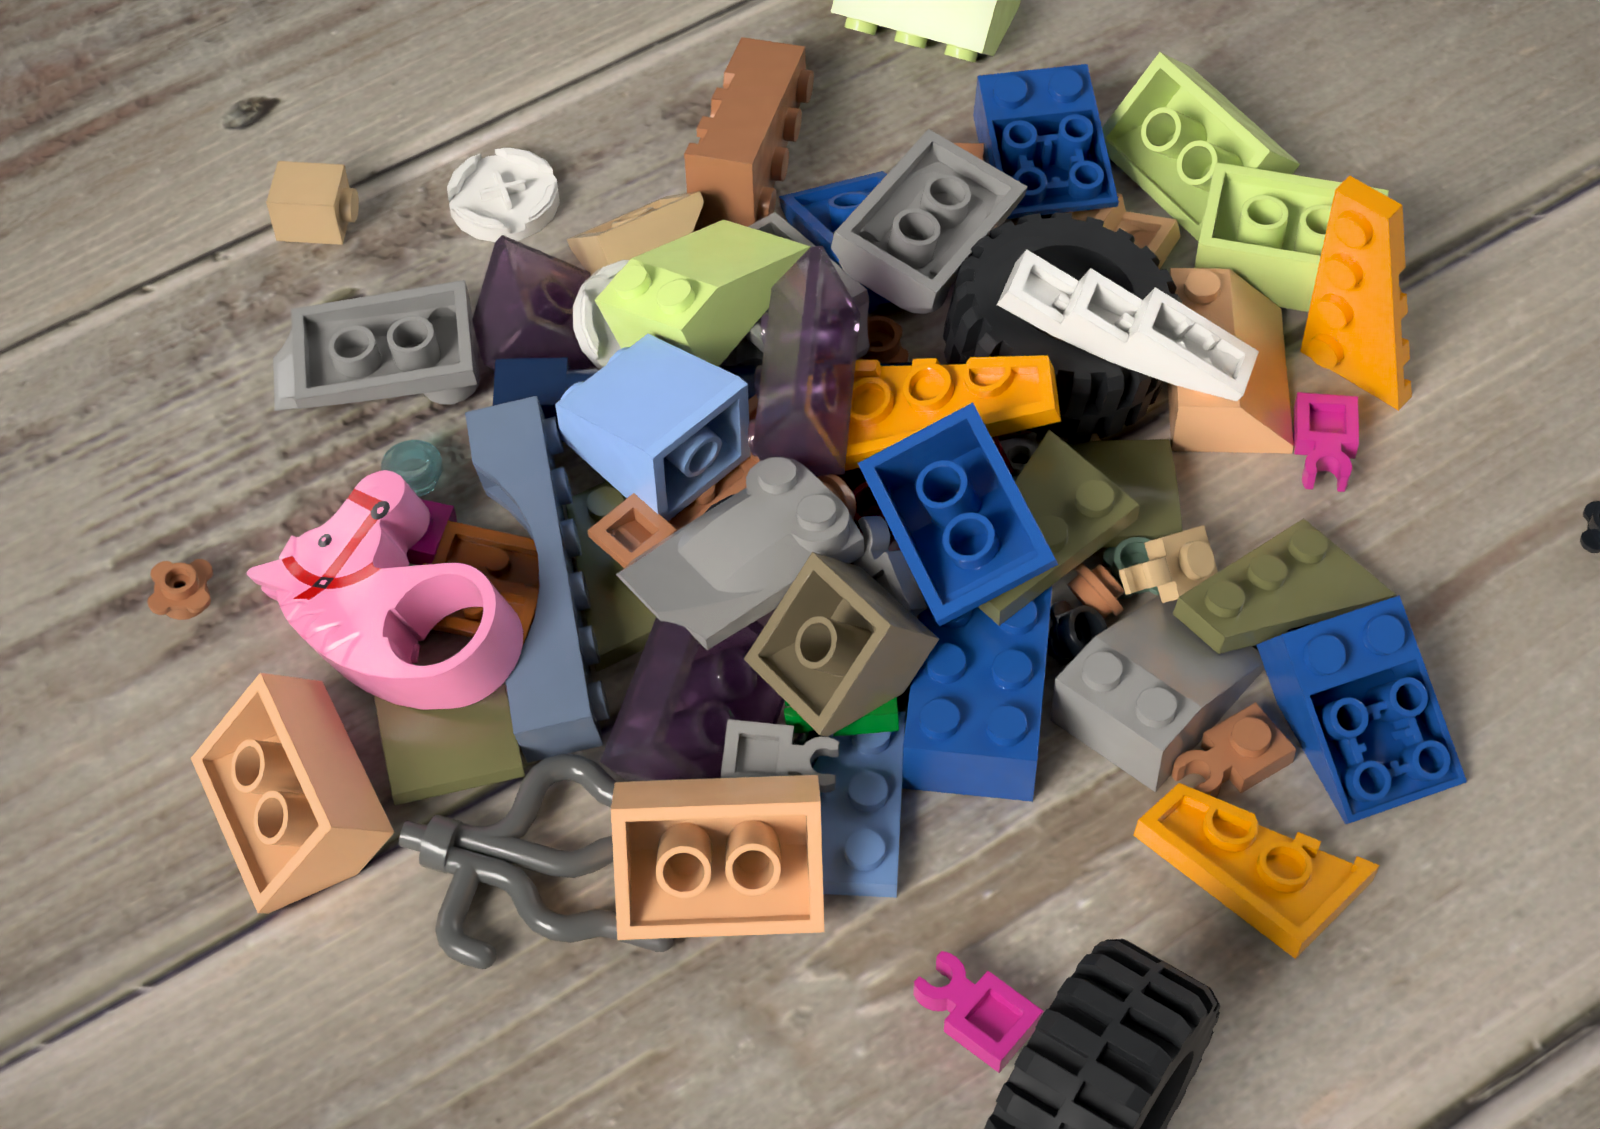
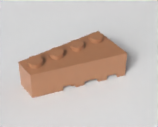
(748, 132)

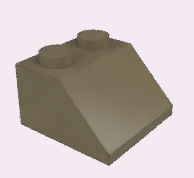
(839, 645)

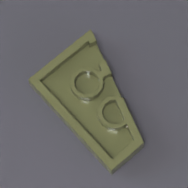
(1073, 509)

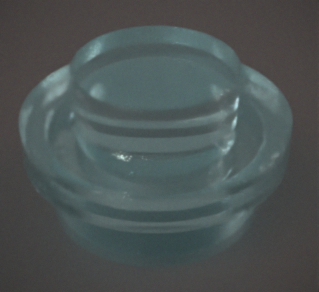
(416, 463)

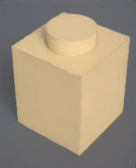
(311, 202)

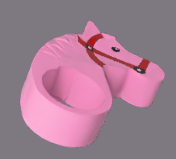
(367, 608)

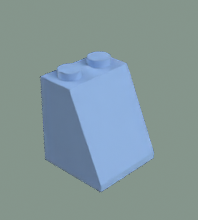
(658, 423)

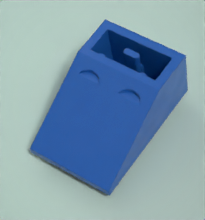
(1046, 136)
(1363, 709)

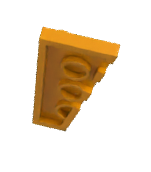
(1358, 297)
(902, 400)

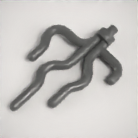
(491, 852)

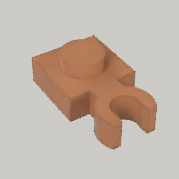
(1238, 750)

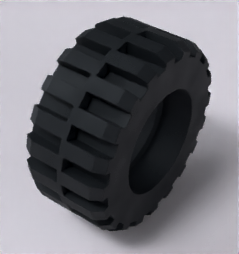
(1090, 390)
(1111, 1046)

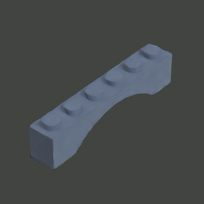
(551, 687)

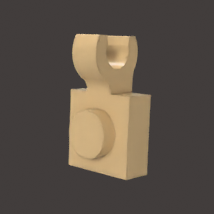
(1174, 565)

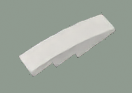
(1143, 335)

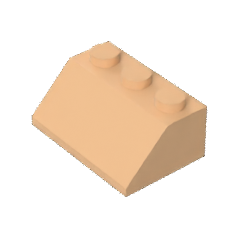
(1263, 414)
(290, 792)
(717, 857)

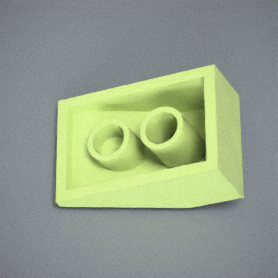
(699, 289)

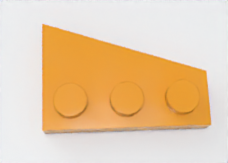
(1263, 876)

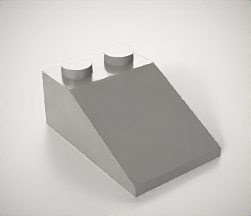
(1149, 691)

